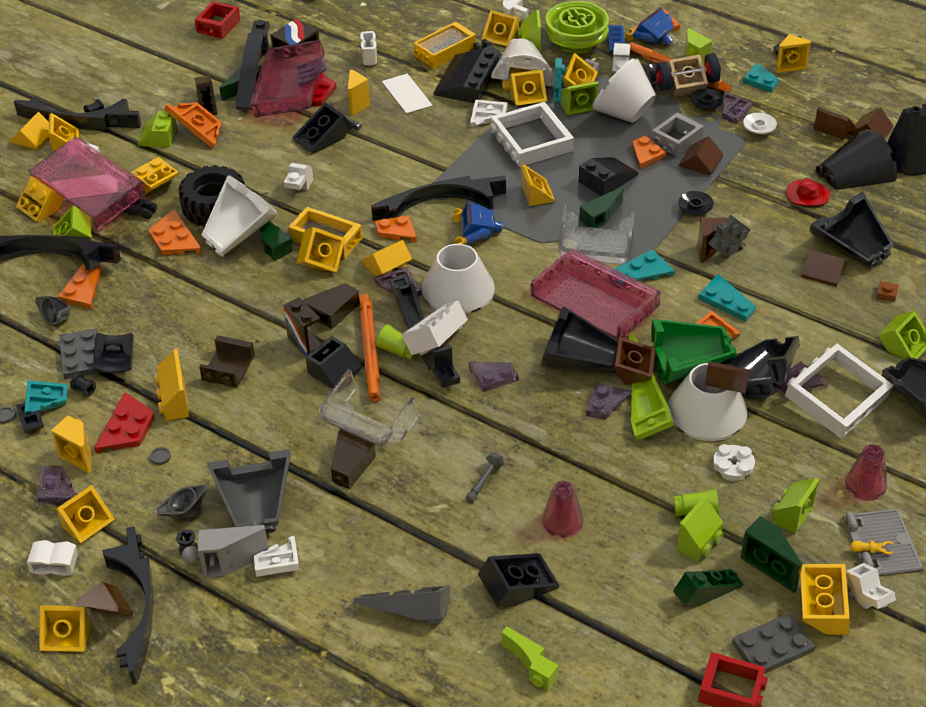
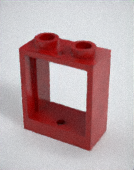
(219, 29)
(720, 698)

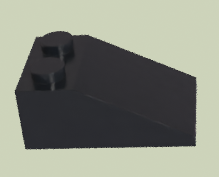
(322, 129)
(605, 174)
(516, 578)

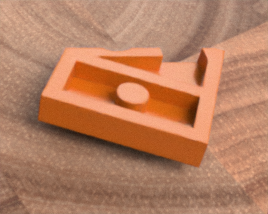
(647, 151)
(396, 228)

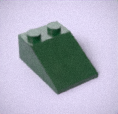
(771, 553)

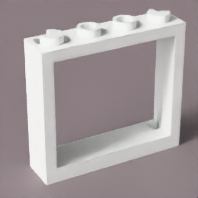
(563, 144)
(823, 413)

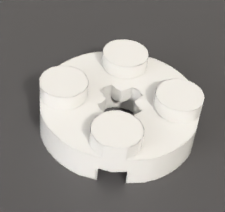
(728, 453)

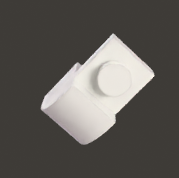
(515, 8)
(620, 55)
(299, 177)
(866, 587)

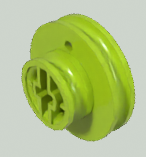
(576, 26)

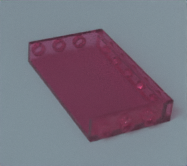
(277, 82)
(89, 181)
(596, 293)

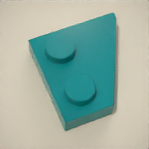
(559, 71)
(761, 78)
(44, 395)

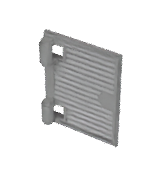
(882, 527)

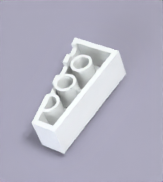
(435, 328)

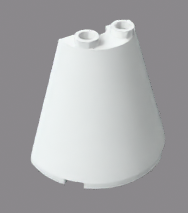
(523, 55)
(235, 216)

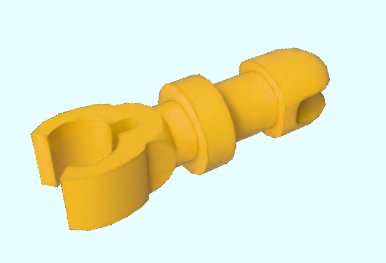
(872, 547)

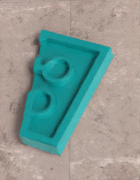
(646, 266)
(727, 298)

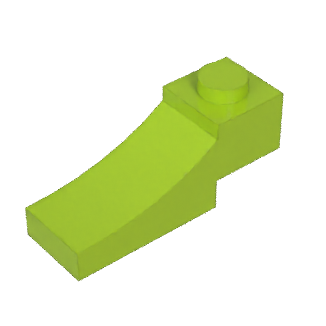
(541, 670)

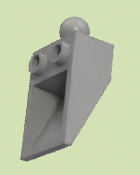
(226, 549)

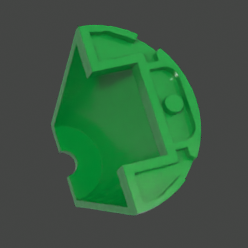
(686, 345)

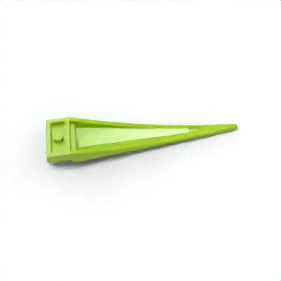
(648, 407)

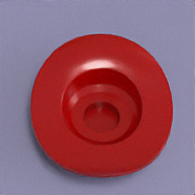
(807, 193)

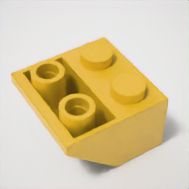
(155, 174)
(39, 200)

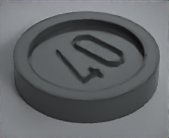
(7, 415)
(160, 456)

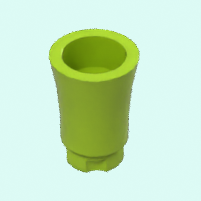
(392, 341)
(686, 502)

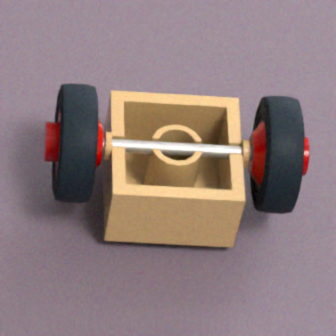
(687, 74)

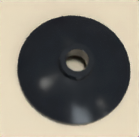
(707, 98)
(696, 202)

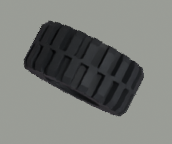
(201, 190)

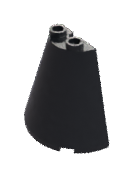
(909, 141)
(859, 162)
(855, 232)
(579, 345)
(768, 365)
(909, 382)

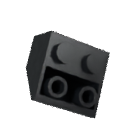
(331, 362)

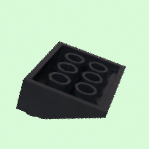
(468, 75)

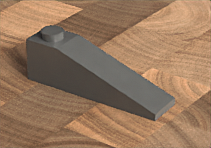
(423, 604)

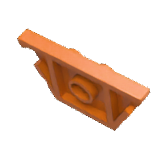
(197, 120)
(173, 236)

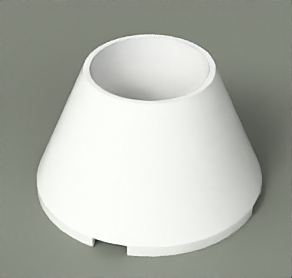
(627, 93)
(458, 276)
(704, 410)

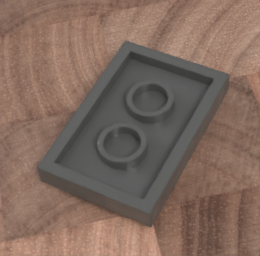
(78, 352)
(774, 643)

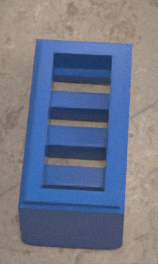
(615, 35)

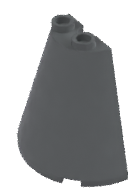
(254, 490)

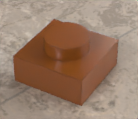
(887, 291)

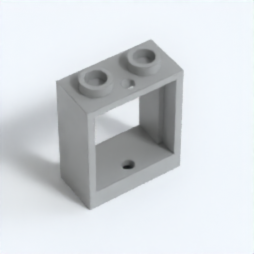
(692, 130)

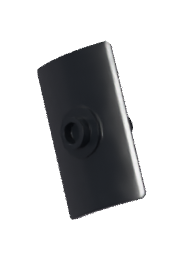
(113, 353)

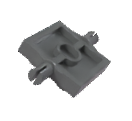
(729, 236)

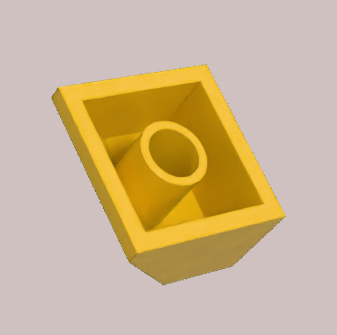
(320, 250)
(388, 258)
(73, 443)

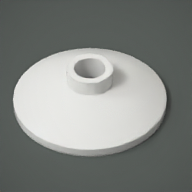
(759, 123)

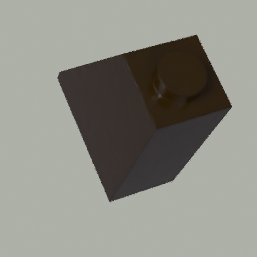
(206, 93)
(334, 304)
(350, 458)

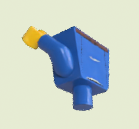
(653, 28)
(476, 223)

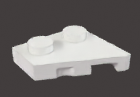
(484, 110)
(277, 559)

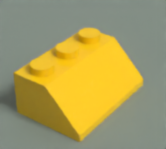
(171, 388)
(825, 598)

